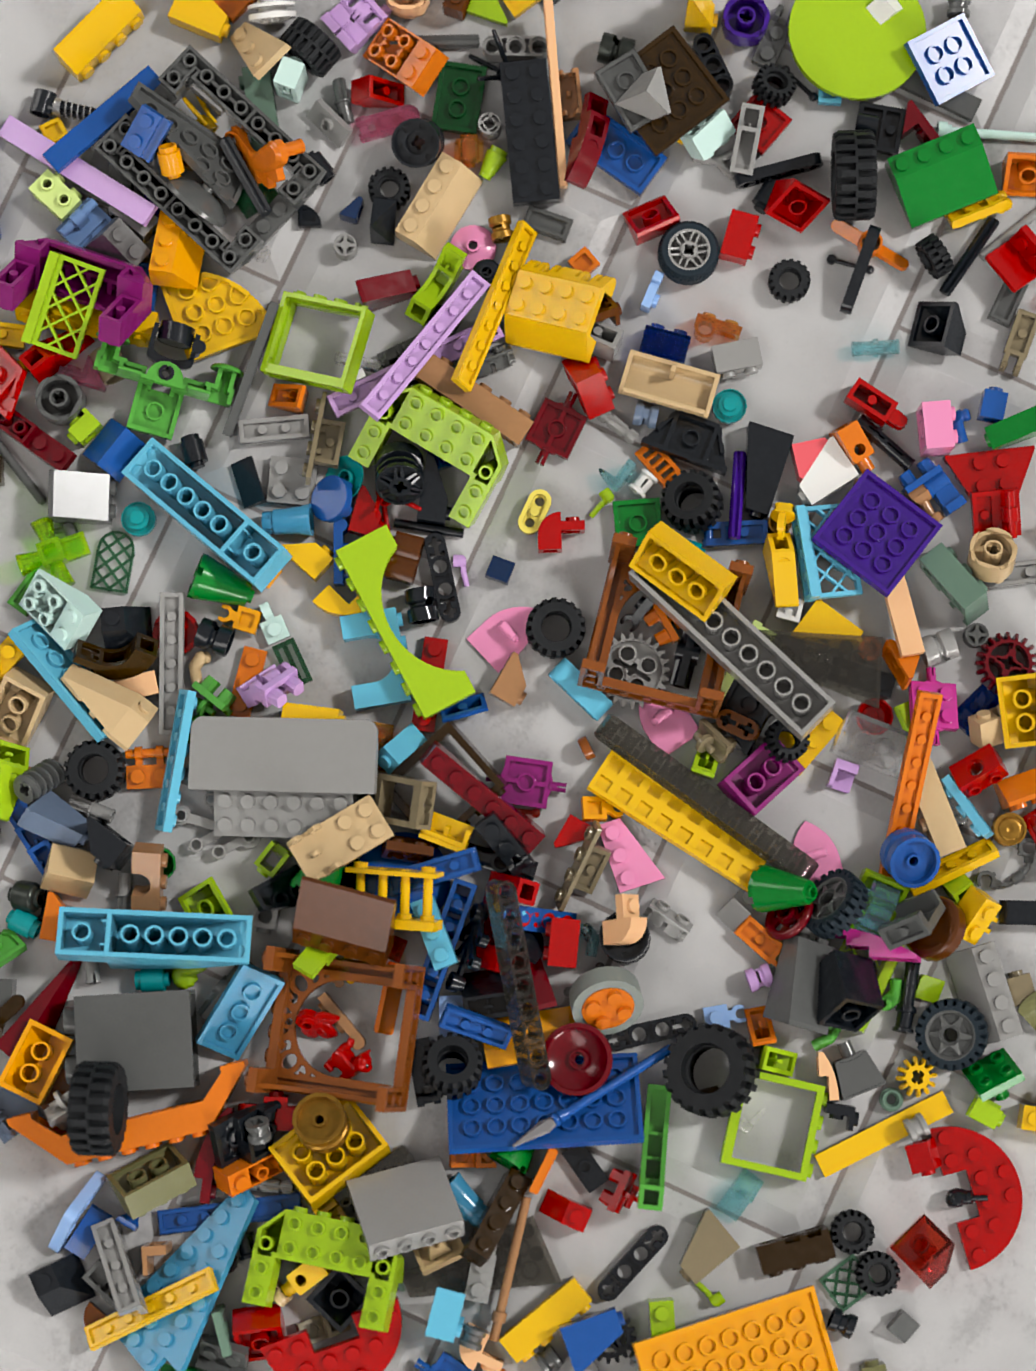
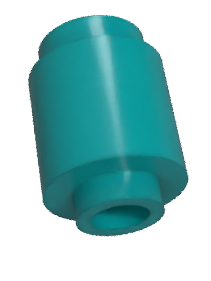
(24, 923)
(152, 980)

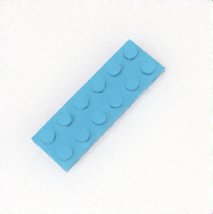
(52, 663)

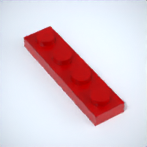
(434, 654)

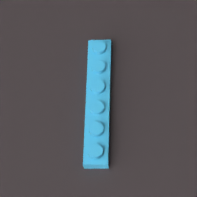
(174, 768)

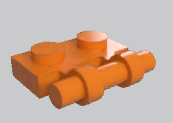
(146, 776)

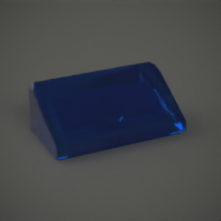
(979, 700)

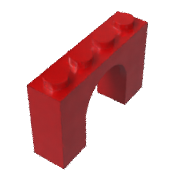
(526, 894)

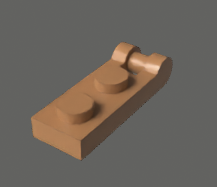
(328, 1005)

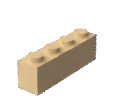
(937, 815)

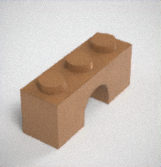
(149, 861)

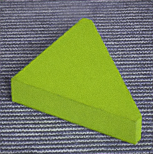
(488, 10)

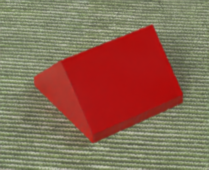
(795, 203)
(650, 219)

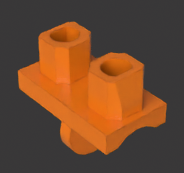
(668, 633)

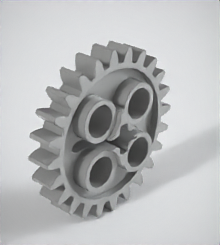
(642, 651)

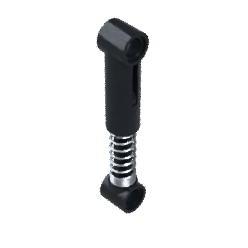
(46, 104)

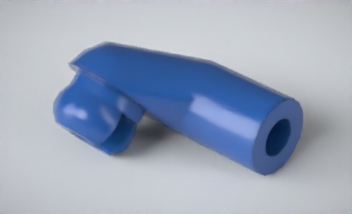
(961, 416)

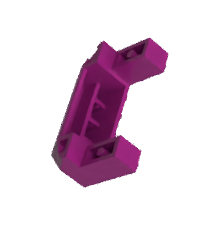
(123, 295)

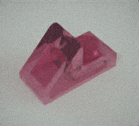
(87, 378)

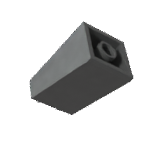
(796, 983)

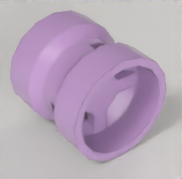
(764, 974)

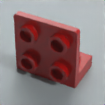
(1016, 259)

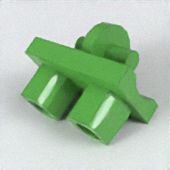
(222, 701)

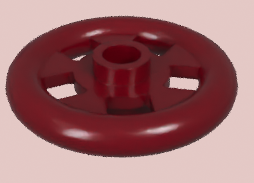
(786, 918)

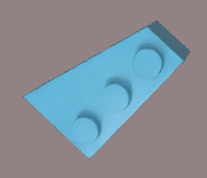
(445, 1316)

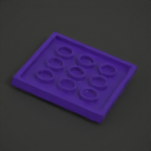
(876, 533)

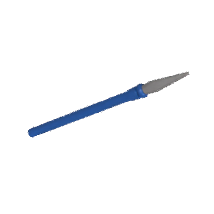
(555, 1120)

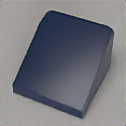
(353, 211)
(500, 570)

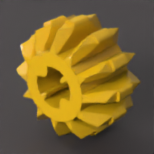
(924, 1077)

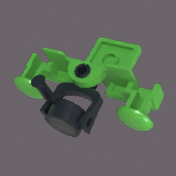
(157, 411)

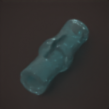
(875, 347)

